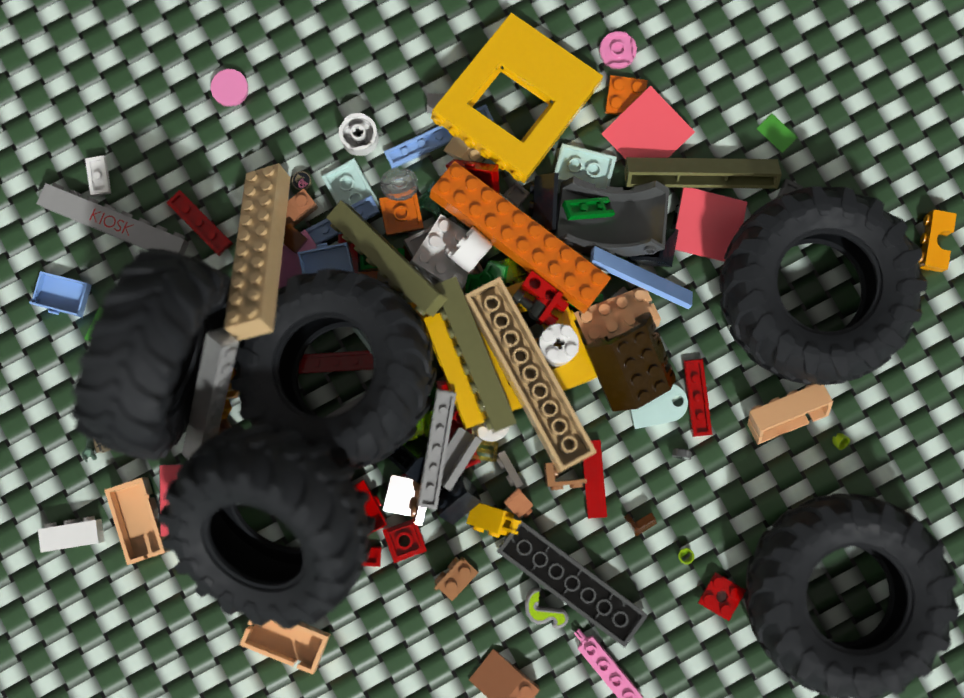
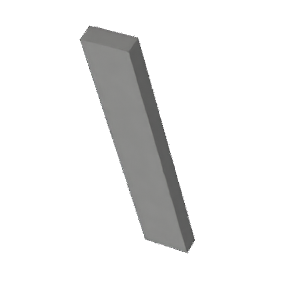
(436, 449)

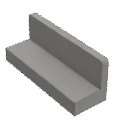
(458, 454)

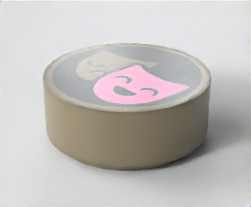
(301, 180)

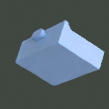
(326, 257)
(61, 294)

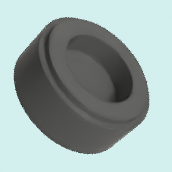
(681, 454)

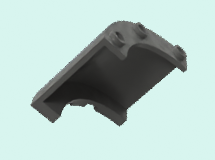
(632, 231)

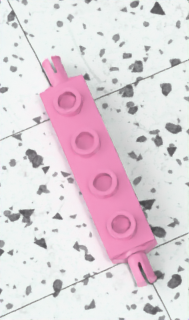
(606, 667)

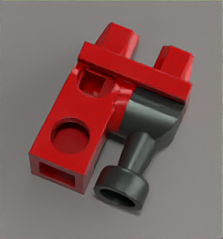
(545, 299)

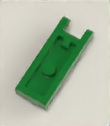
(587, 208)

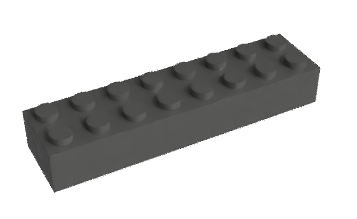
(572, 583)

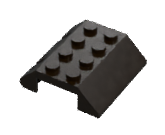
(632, 366)

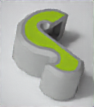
(542, 614)

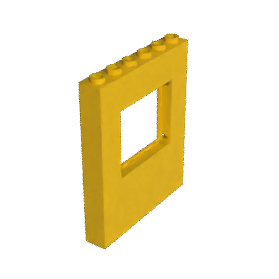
(538, 67)
(574, 373)

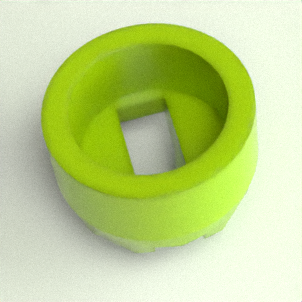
(840, 441)
(683, 553)

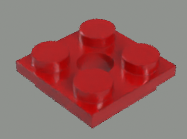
(401, 552)
(733, 596)

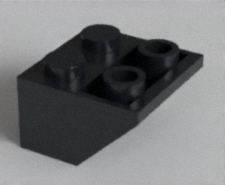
(662, 258)
(410, 457)
(458, 501)

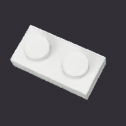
(98, 176)
(513, 477)

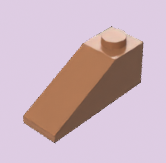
(299, 207)
(519, 504)

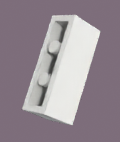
(71, 534)

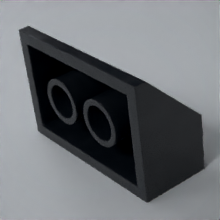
(545, 200)

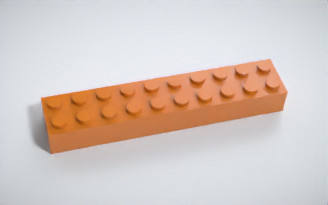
(519, 236)

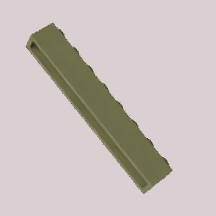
(703, 172)
(387, 259)
(475, 357)

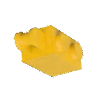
(492, 519)

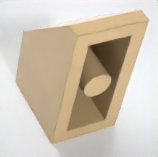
(460, 151)

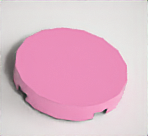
(617, 50)
(229, 87)

